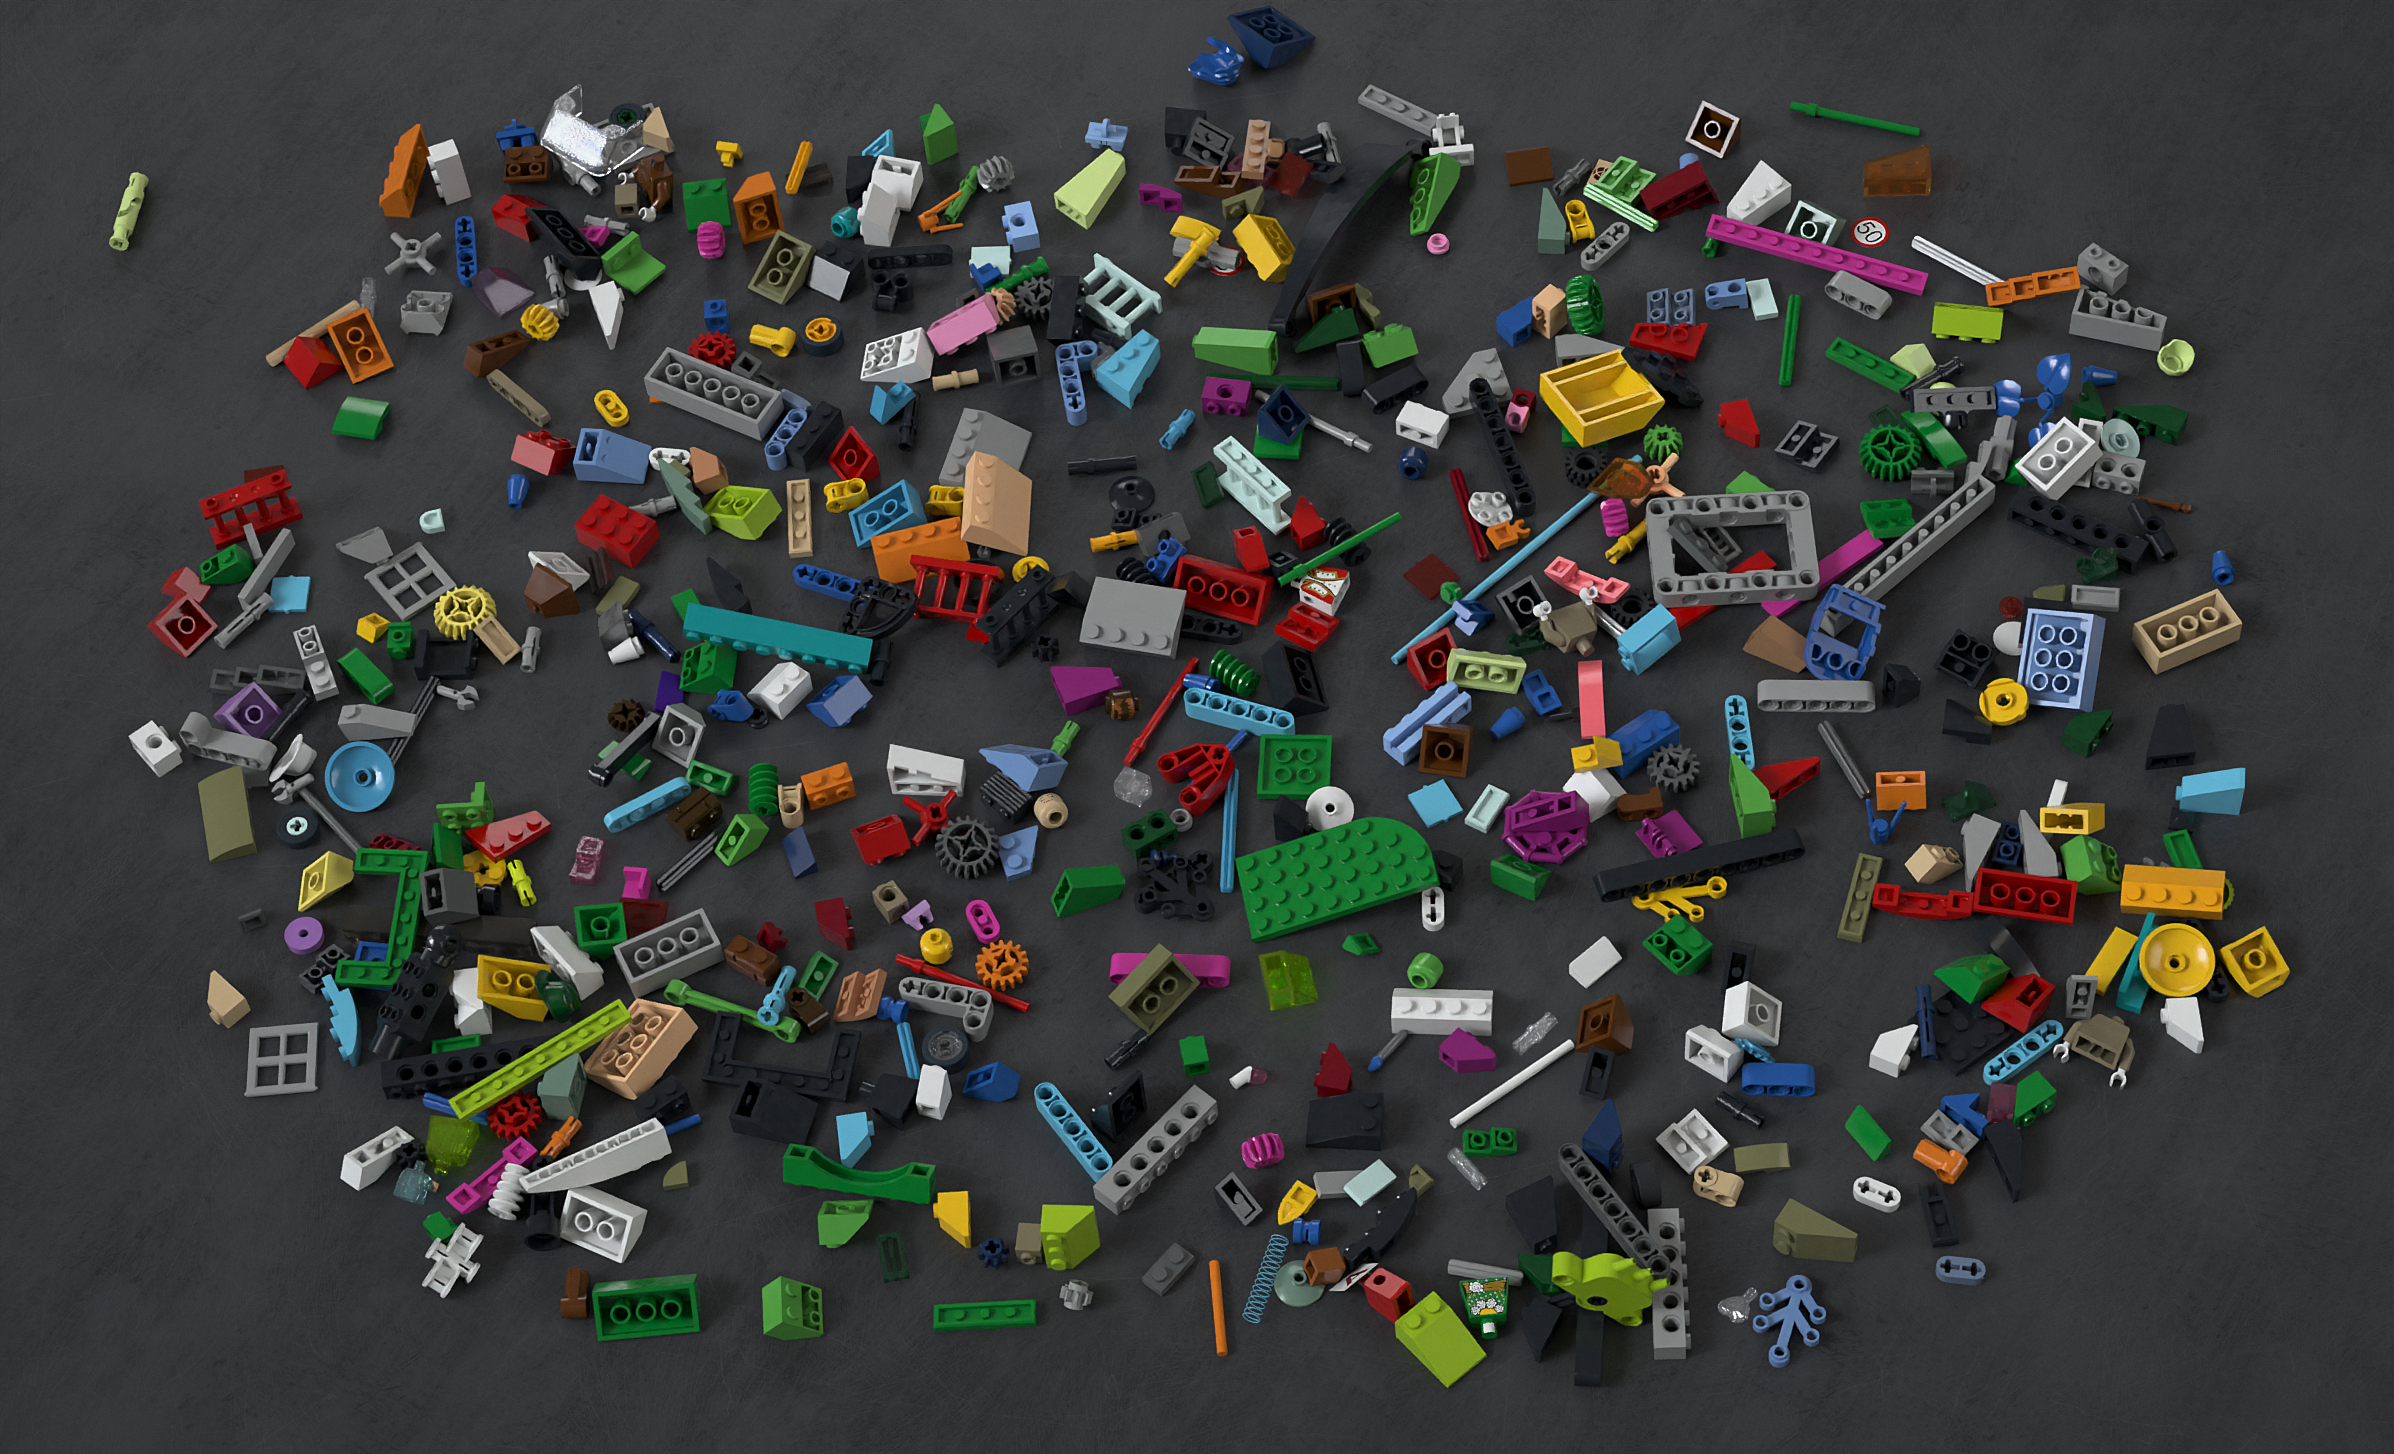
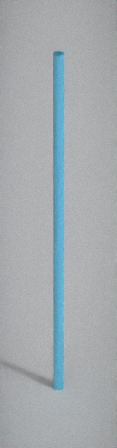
(1504, 569)

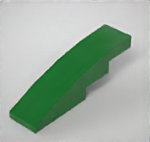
(1935, 438)

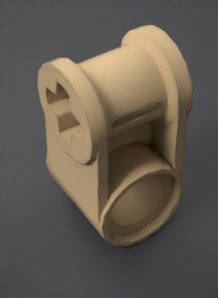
(791, 805)
(1719, 1185)

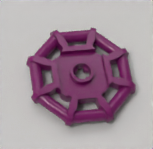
(1542, 839)

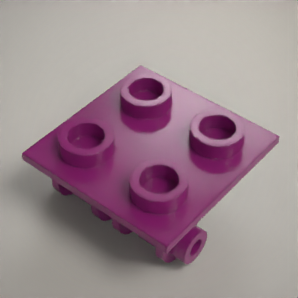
(1668, 835)

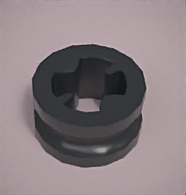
(762, 722)

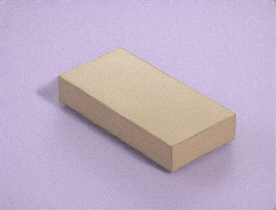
(497, 639)

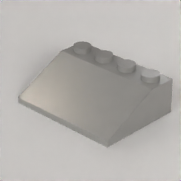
(984, 434)
(1133, 618)

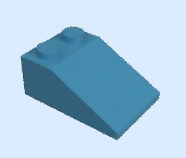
(887, 512)

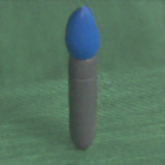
(1377, 1061)

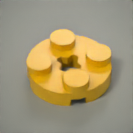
(2008, 714)
(477, 860)

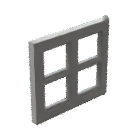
(410, 581)
(282, 1060)

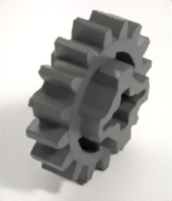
(1034, 298)
(1673, 768)

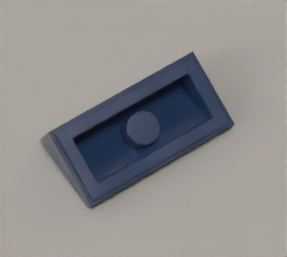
(799, 853)

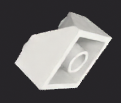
(473, 1014)

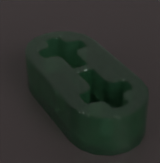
(1527, 643)

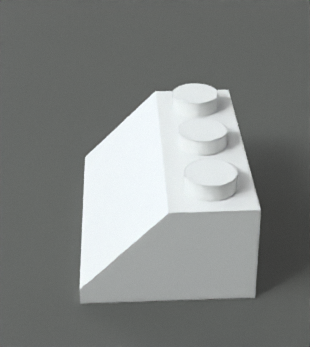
(2059, 459)
(567, 960)
(601, 1222)

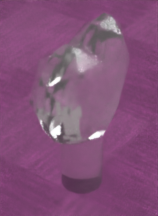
(1738, 1307)

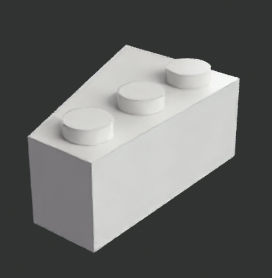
(1759, 196)
(924, 772)

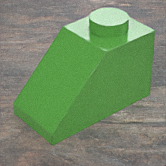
(741, 838)

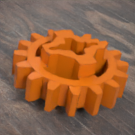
(1002, 965)

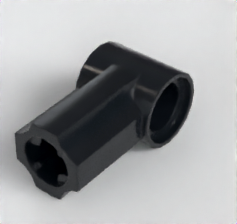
(1306, 147)

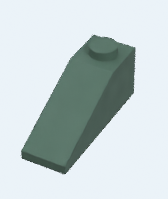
(1552, 227)

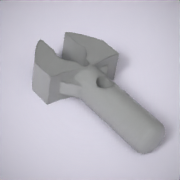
(461, 696)
(286, 790)

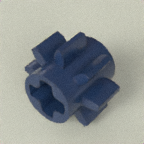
(990, 1246)

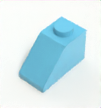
(854, 1137)

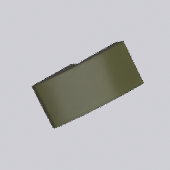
(1367, 310)
(1762, 1157)

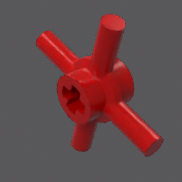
(935, 810)

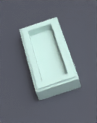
(1761, 299)
(1487, 808)
(1370, 1182)

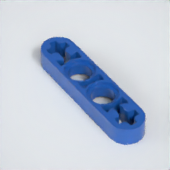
(466, 251)
(830, 589)

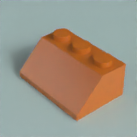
(758, 209)

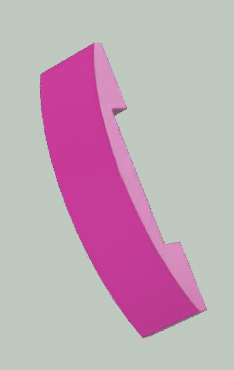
(480, 1191)

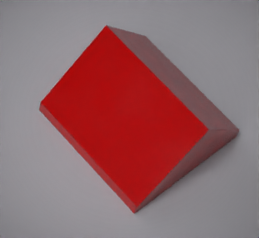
(311, 361)
(854, 458)
(1429, 658)

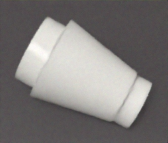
(626, 651)

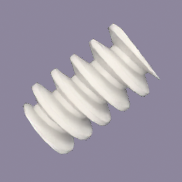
(508, 1192)

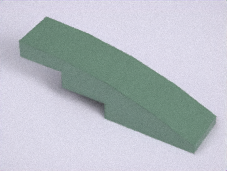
(684, 496)

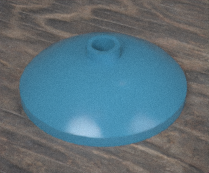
(345, 773)

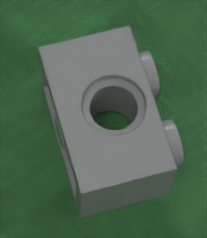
(2102, 269)

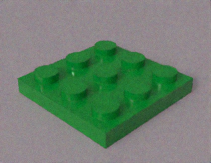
(1293, 765)

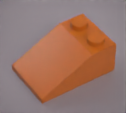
(359, 345)

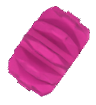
(711, 239)
(1614, 517)
(1262, 1150)

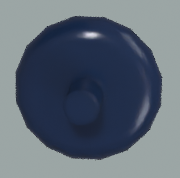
(1162, 858)

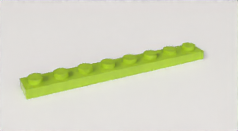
(540, 1060)

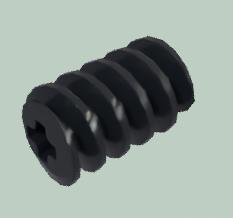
(1340, 531)
(1134, 571)

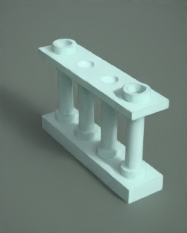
(1106, 315)
(1253, 485)

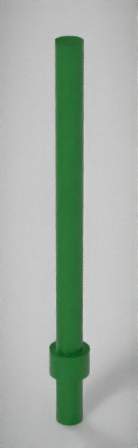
(1813, 110)
(1300, 570)

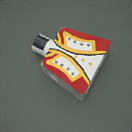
(1323, 588)

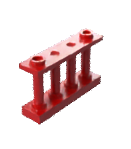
(262, 520)
(946, 569)

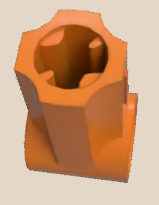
(1946, 1164)

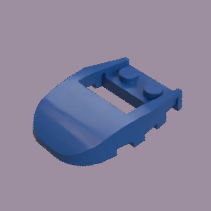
(1833, 659)

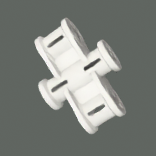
(457, 1252)

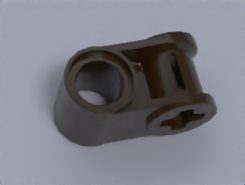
(806, 1010)

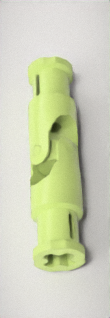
(128, 211)

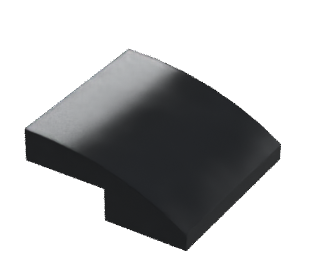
(1207, 143)
(1807, 447)

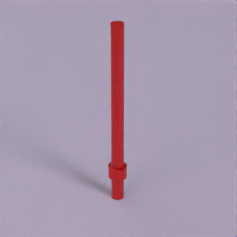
(1139, 744)
(920, 966)

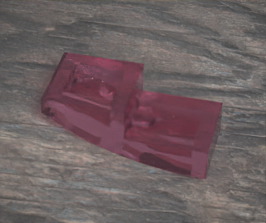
(588, 860)

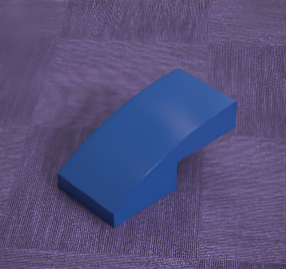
(1540, 693)

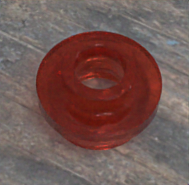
(2010, 612)

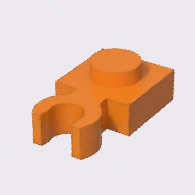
(1504, 535)

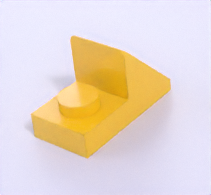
(1600, 755)

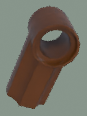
(576, 1299)

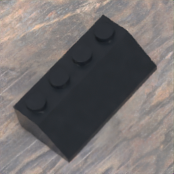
(566, 242)

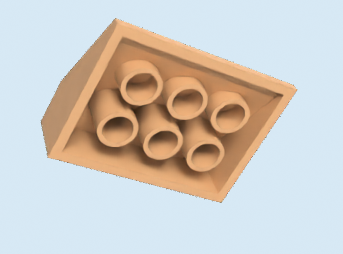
(996, 505)
(641, 1050)

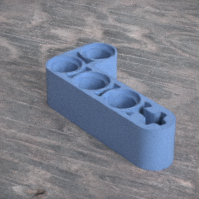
(1070, 361)

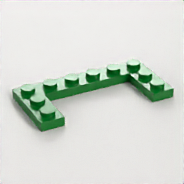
(405, 919)

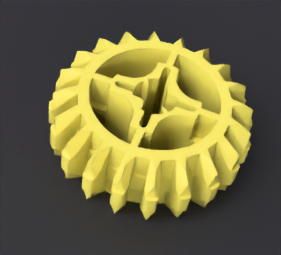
(463, 611)

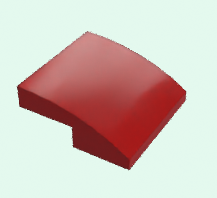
(1307, 626)

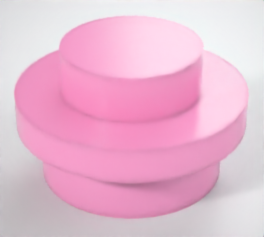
(1438, 244)

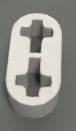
(669, 455)
(1428, 908)
(1877, 1194)

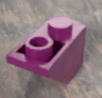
(1466, 1054)

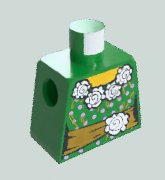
(1485, 1303)

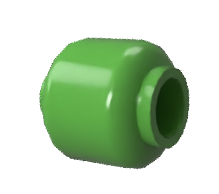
(1425, 970)

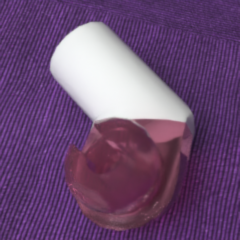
(1249, 1075)

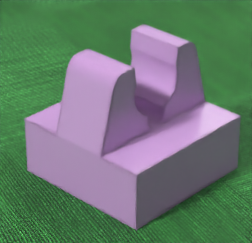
(912, 916)

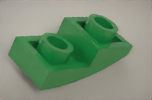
(1489, 1144)

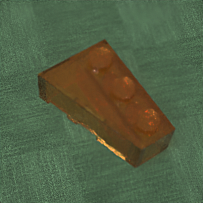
(1898, 173)

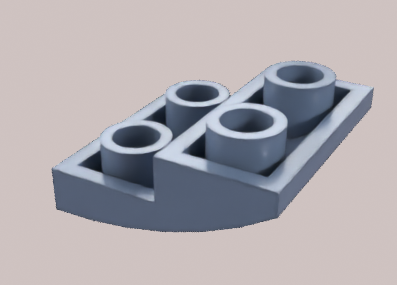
(1671, 307)

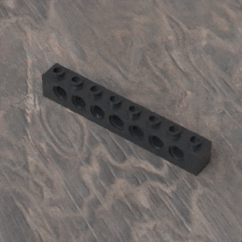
(446, 1063)

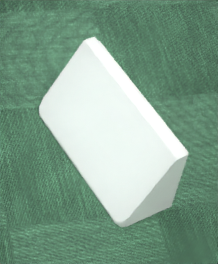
(1594, 962)

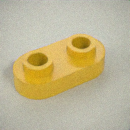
(613, 409)

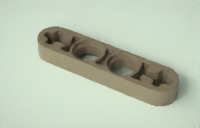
(518, 397)

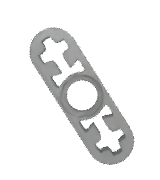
(1604, 254)

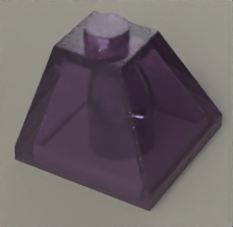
(501, 290)

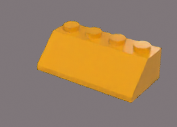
(2173, 892)

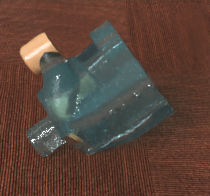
(414, 1184)

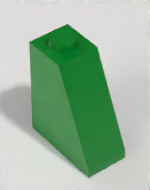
(1086, 888)

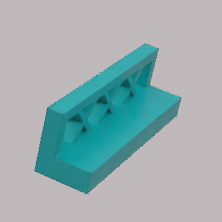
(2133, 985)

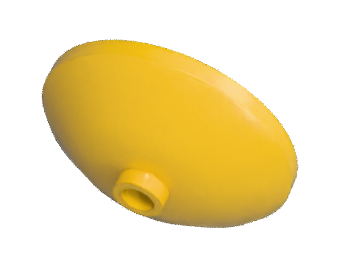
(2188, 949)

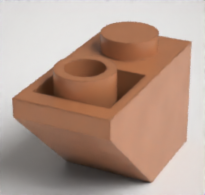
(708, 471)

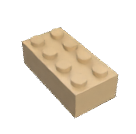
(2186, 631)

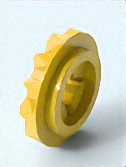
(1021, 567)

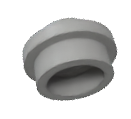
(1181, 814)

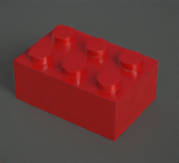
(618, 529)

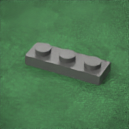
(1697, 547)

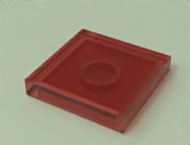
(643, 915)

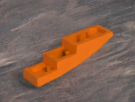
(2033, 286)

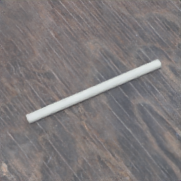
(1512, 1083)

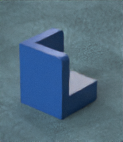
(985, 275)

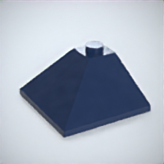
(1269, 35)

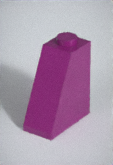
(1083, 686)

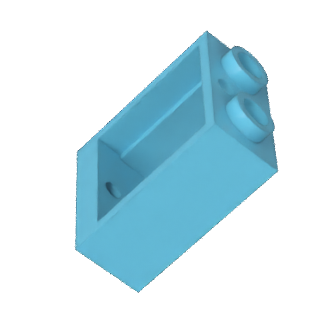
(1648, 639)

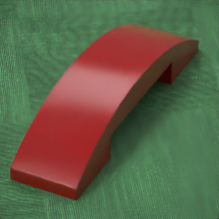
(1923, 905)

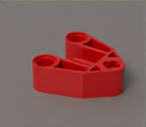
(1207, 766)

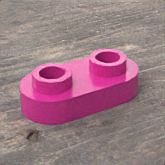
(983, 923)

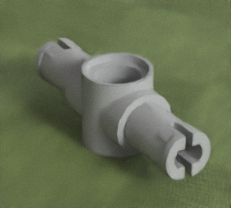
(578, 176)

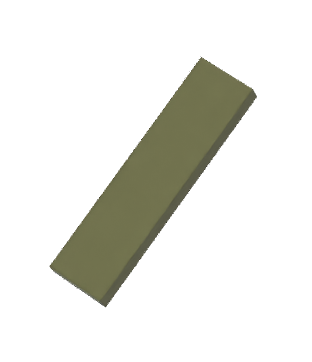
(1860, 898)

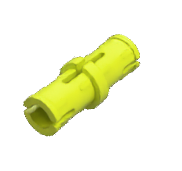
(521, 883)

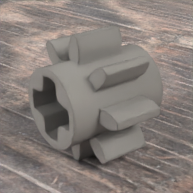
(1076, 1294)

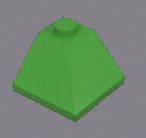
(841, 1220)

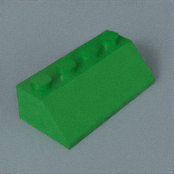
(647, 1307)

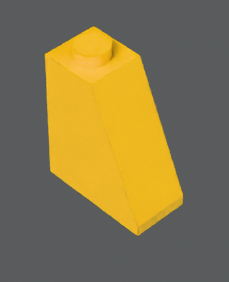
(2073, 818)

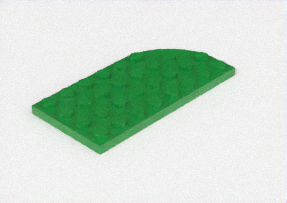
(1333, 875)

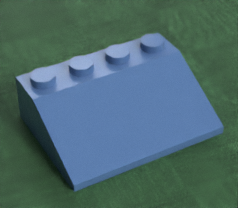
(2061, 659)

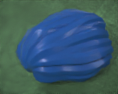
(1220, 67)

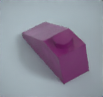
(1551, 814)

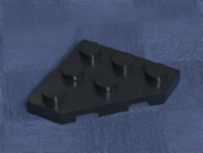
(1664, 373)

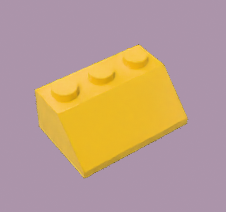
(1266, 246)

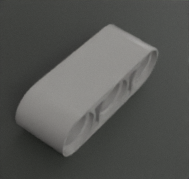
(1858, 294)

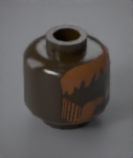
(1121, 704)

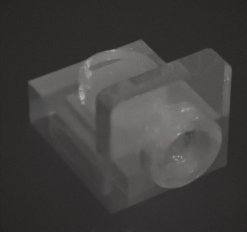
(1104, 353)

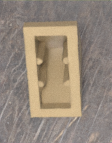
(655, 132)

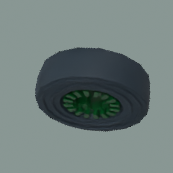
(621, 113)

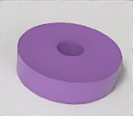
(307, 944)

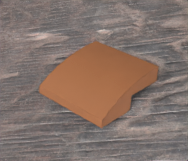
(859, 996)

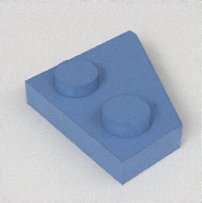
(1018, 852)

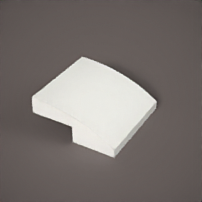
(1692, 1142)

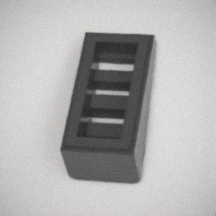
(1719, 531)

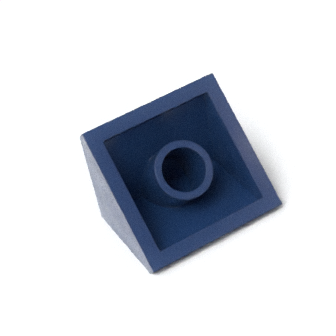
(1281, 417)

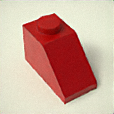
(1739, 422)

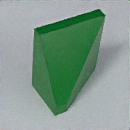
(1360, 944)

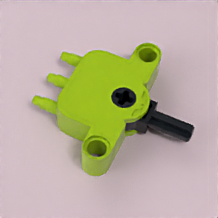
(1605, 1285)

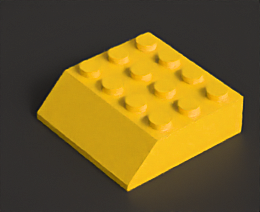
(1600, 398)

